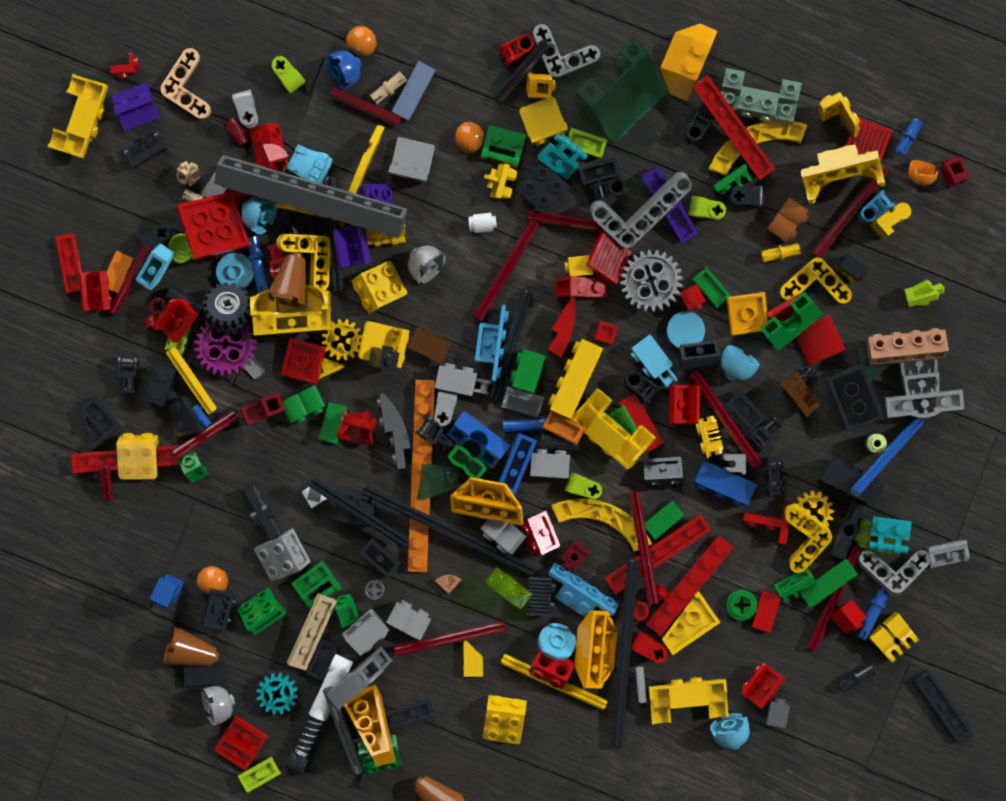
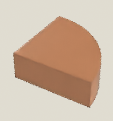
(448, 582)

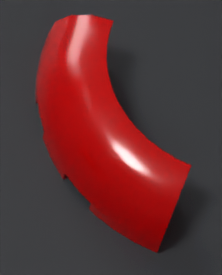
(271, 157)

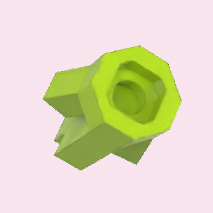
(923, 293)

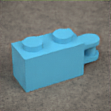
(653, 360)

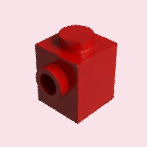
(692, 298)
(848, 617)

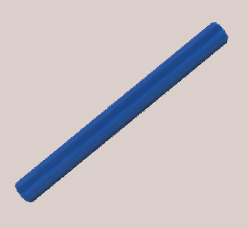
(886, 457)

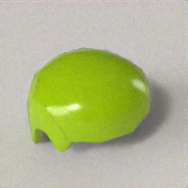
(181, 248)

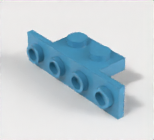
(489, 343)
(579, 594)

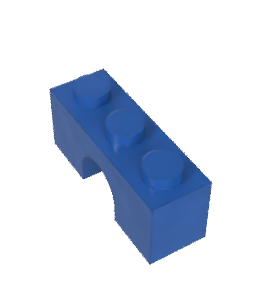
(469, 429)
(166, 591)

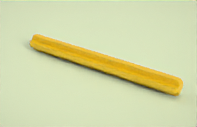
(569, 689)

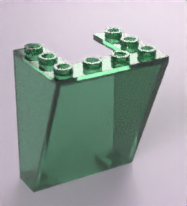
(627, 98)

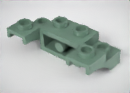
(761, 103)

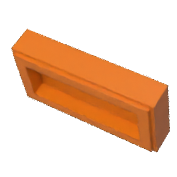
(118, 270)
(563, 427)

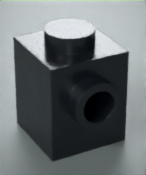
(383, 358)

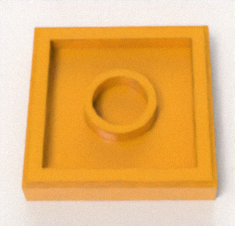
(747, 313)

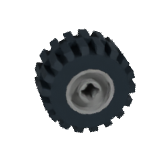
(227, 308)

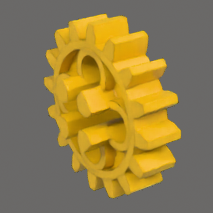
(345, 328)
(812, 499)

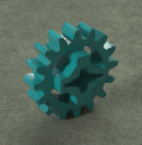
(285, 698)

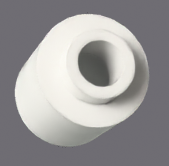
(482, 223)

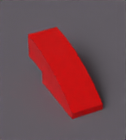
(563, 328)

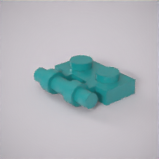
(559, 161)
(889, 528)

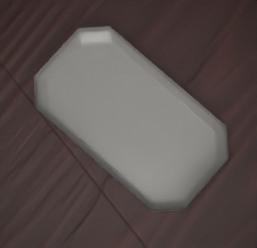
(256, 369)

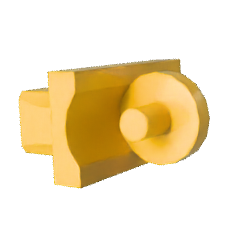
(497, 181)

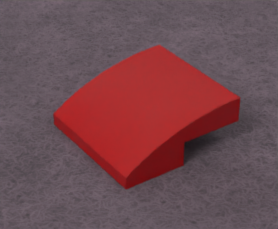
(820, 340)
(240, 743)

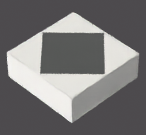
(313, 497)

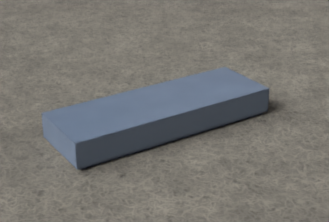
(413, 90)

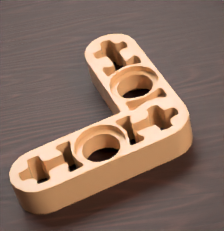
(179, 90)

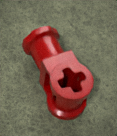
(276, 262)

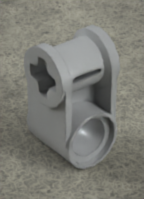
(245, 105)
(445, 404)

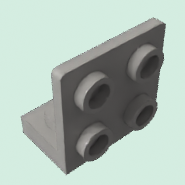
(412, 159)
(282, 555)

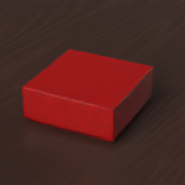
(606, 332)

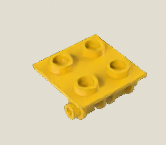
(702, 429)

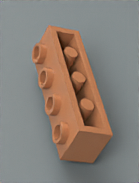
(907, 347)

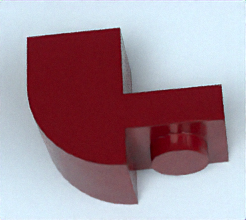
(262, 409)

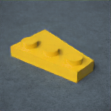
(691, 624)

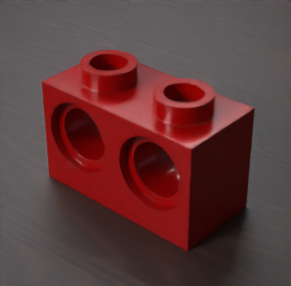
(549, 672)

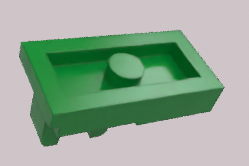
(724, 184)
(794, 583)

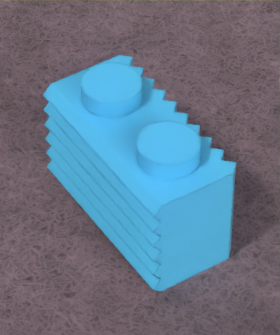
(155, 266)

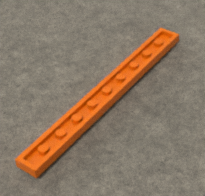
(421, 454)

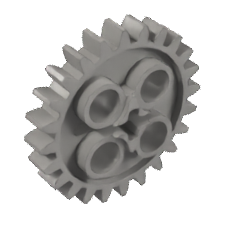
(667, 275)

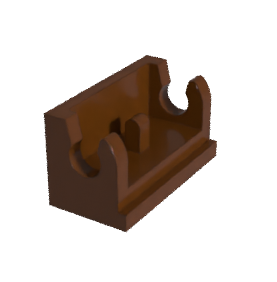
(430, 344)
(800, 394)

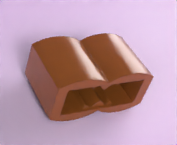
(787, 220)

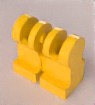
(884, 223)
(884, 638)

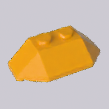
(686, 59)
(487, 501)
(595, 649)

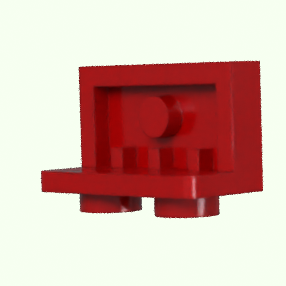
(265, 134)
(94, 290)
(176, 319)
(684, 404)
(762, 685)

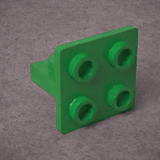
(261, 611)
(368, 763)

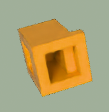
(540, 91)

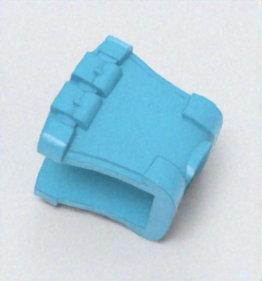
(310, 164)

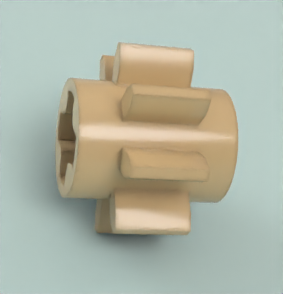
(188, 173)

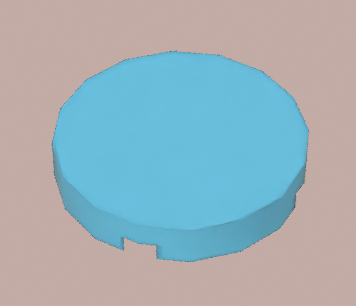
(235, 269)
(685, 328)
(556, 642)

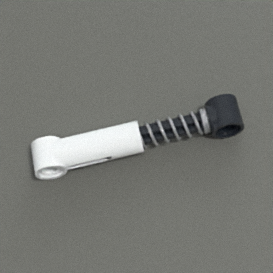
(319, 712)

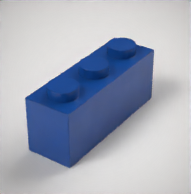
(517, 461)
(724, 483)

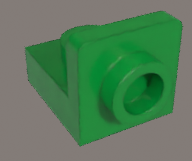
(192, 467)
(346, 610)

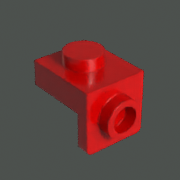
(123, 71)

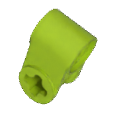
(289, 76)
(703, 207)
(579, 485)

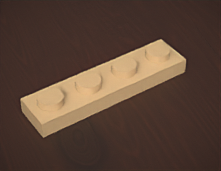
(311, 631)

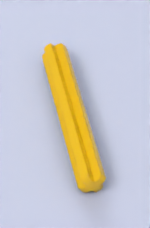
(191, 380)

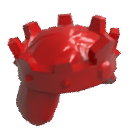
(357, 428)

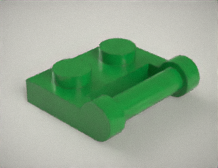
(505, 140)
(312, 580)

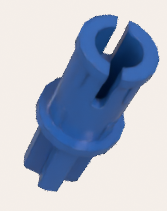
(909, 136)

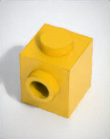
(577, 266)

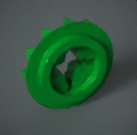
(748, 611)

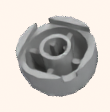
(425, 262)
(217, 704)

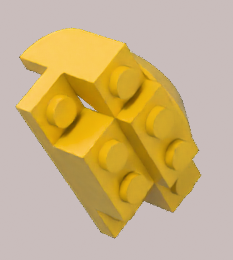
(839, 165)
(276, 318)

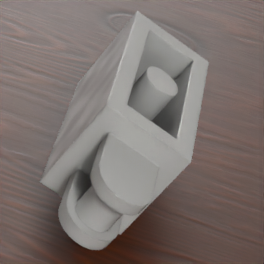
(459, 380)

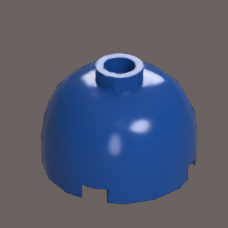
(344, 68)

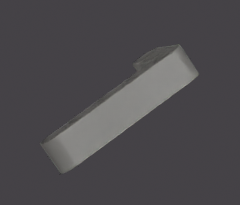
(643, 213)

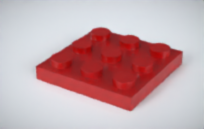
(213, 225)

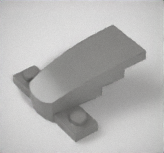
(922, 392)

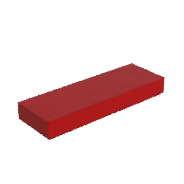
(69, 262)
(640, 418)

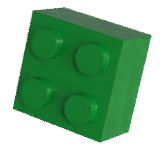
(528, 370)

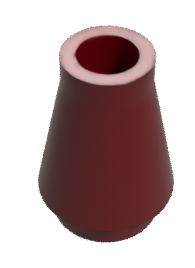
(235, 131)

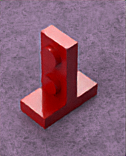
(581, 287)
(770, 523)

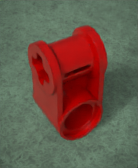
(515, 49)
(647, 645)

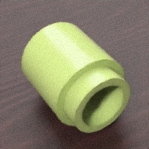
(869, 443)

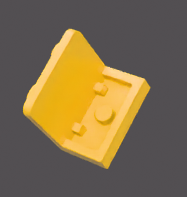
(840, 105)
(543, 121)
(379, 286)
(378, 334)
(137, 456)
(504, 719)

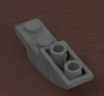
(393, 422)
(359, 678)

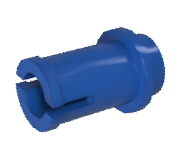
(201, 418)

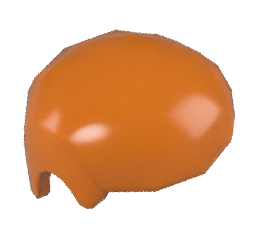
(361, 41)
(469, 137)
(922, 172)
(210, 578)

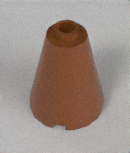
(290, 282)
(189, 650)
(431, 790)

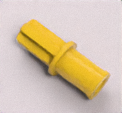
(780, 252)

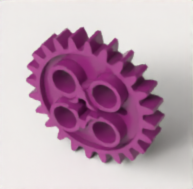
(223, 362)

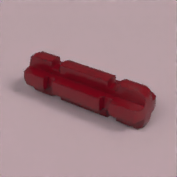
(105, 482)

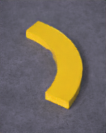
(761, 133)
(364, 163)
(599, 511)

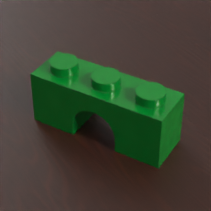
(782, 332)

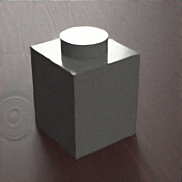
(777, 713)

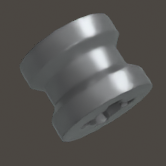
(372, 591)

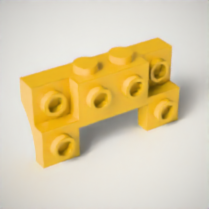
(84, 118)
(609, 434)
(688, 694)

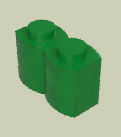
(303, 404)
(462, 458)

